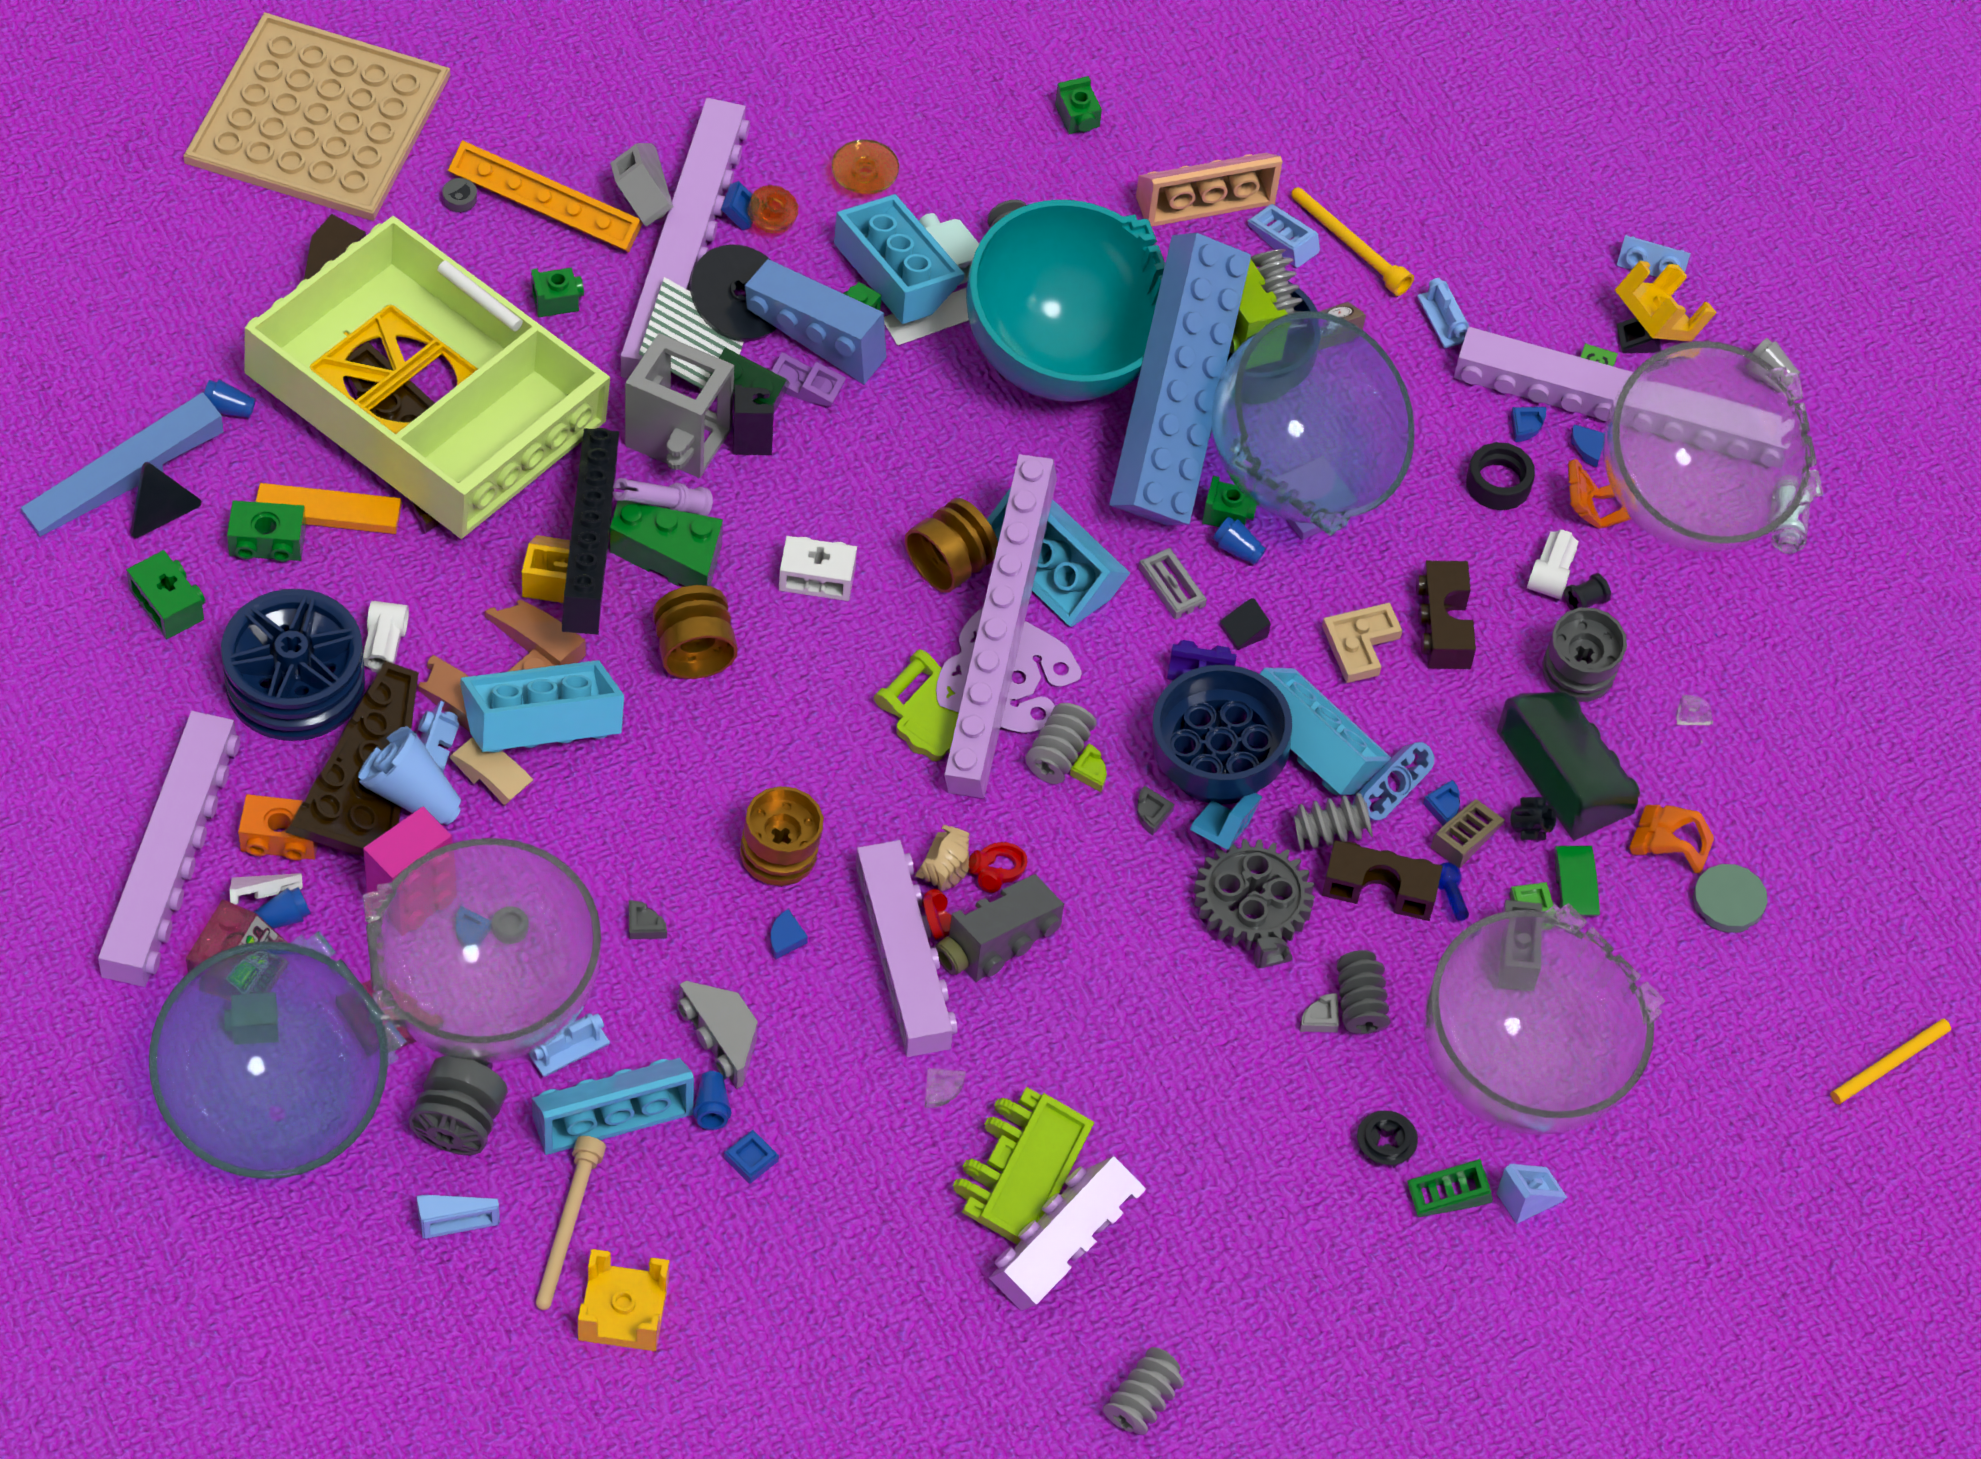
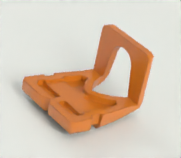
(1582, 491)
(1657, 835)

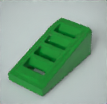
(1460, 1174)

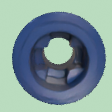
(229, 399)
(1239, 541)
(284, 909)
(712, 1102)

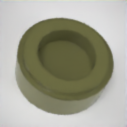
(951, 956)

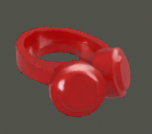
(992, 878)
(939, 920)

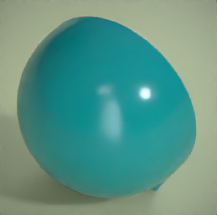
(1065, 298)

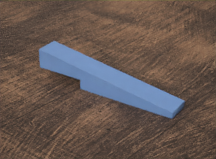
(122, 466)

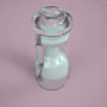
(1792, 534)

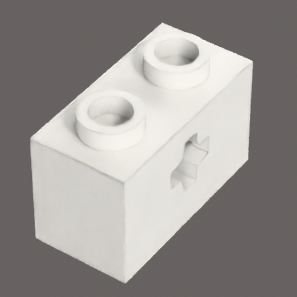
(817, 568)

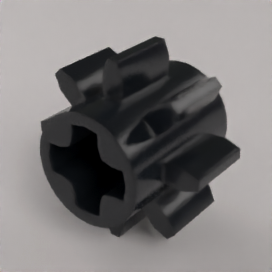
(1533, 818)

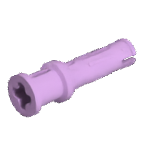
(674, 497)

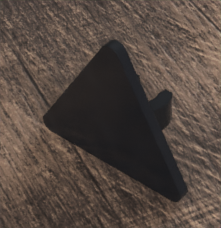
(159, 501)

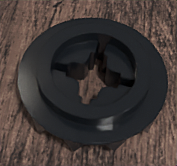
(1387, 1124)

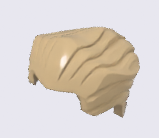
(947, 859)

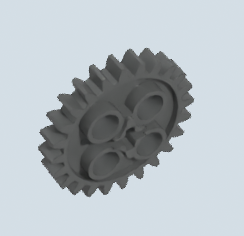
(1233, 872)

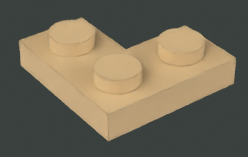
(1355, 633)

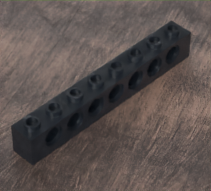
(590, 532)

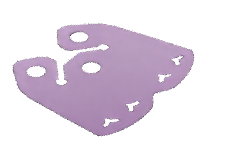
(1032, 643)

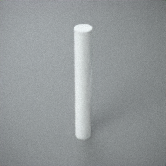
(480, 295)

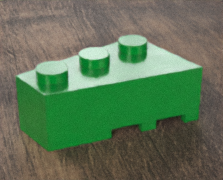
(667, 541)

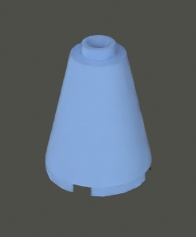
(410, 777)

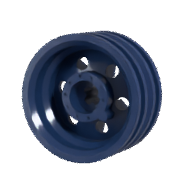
(290, 643)

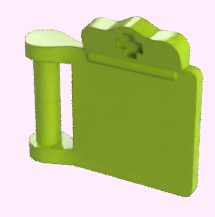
(923, 721)

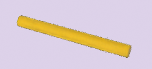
(1890, 1061)

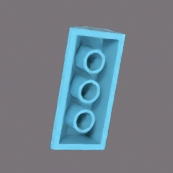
(897, 257)
(1072, 569)
(542, 706)
(1326, 736)
(614, 1104)

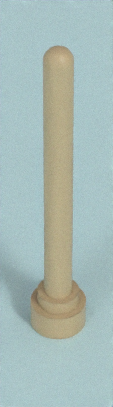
(587, 1153)

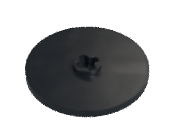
(713, 293)

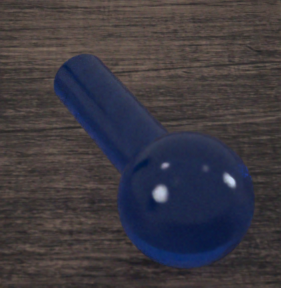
(1450, 882)

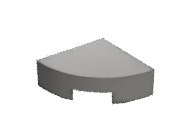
(1321, 1015)

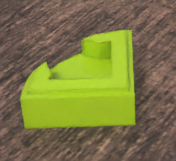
(1090, 768)

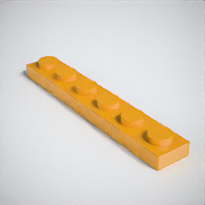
(545, 196)

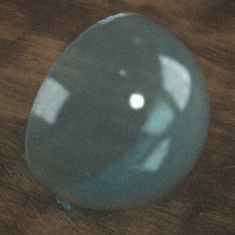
(1313, 420)
(270, 1058)

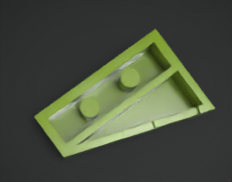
(1255, 308)

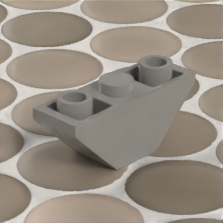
(643, 182)
(722, 1026)

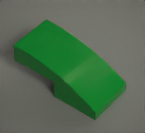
(1577, 879)

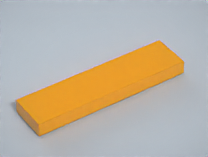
(337, 508)

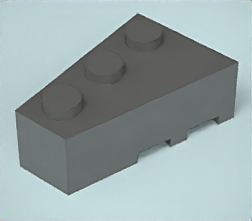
(1006, 925)

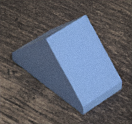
(1528, 1191)

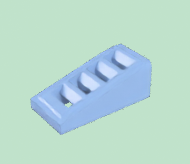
(1300, 248)
(455, 1214)

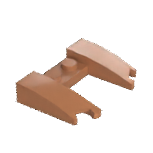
(528, 627)

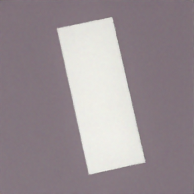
(950, 313)

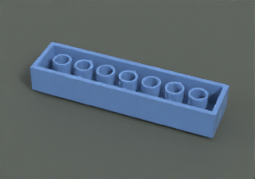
(1179, 379)

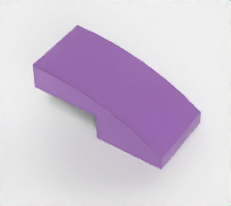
(813, 385)

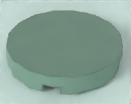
(1730, 898)

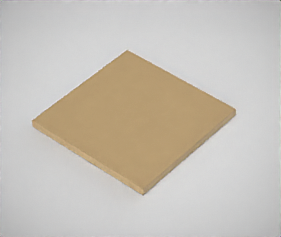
(317, 116)

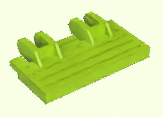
(1030, 1160)

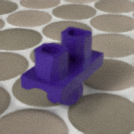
(1188, 657)

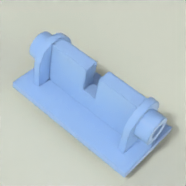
(1656, 255)
(1444, 313)
(440, 729)
(573, 1044)

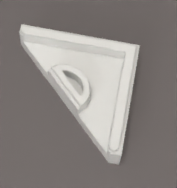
(263, 885)

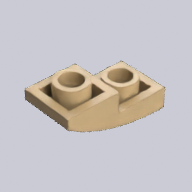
(494, 769)

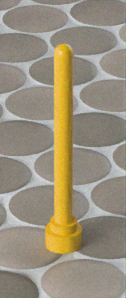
(1396, 278)

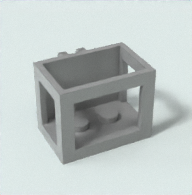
(672, 424)

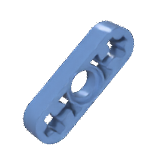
(1408, 779)

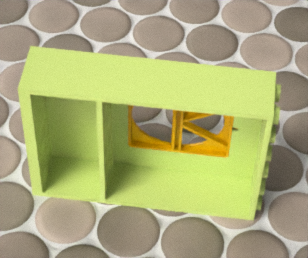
(502, 426)

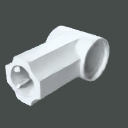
(1552, 570)
(385, 627)

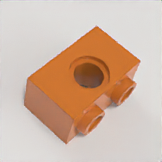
(257, 825)

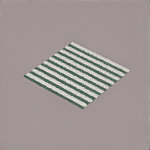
(678, 319)

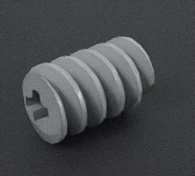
(1272, 268)
(1060, 742)
(1332, 821)
(1145, 1392)

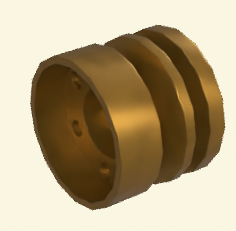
(951, 545)
(695, 632)
(781, 836)

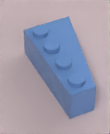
(820, 319)

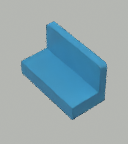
(1226, 825)

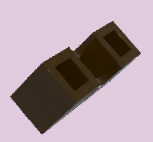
(1446, 639)
(1410, 879)

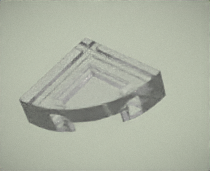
(1693, 711)
(943, 1086)

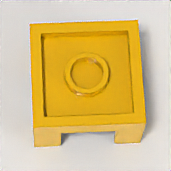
(1655, 306)
(623, 1303)

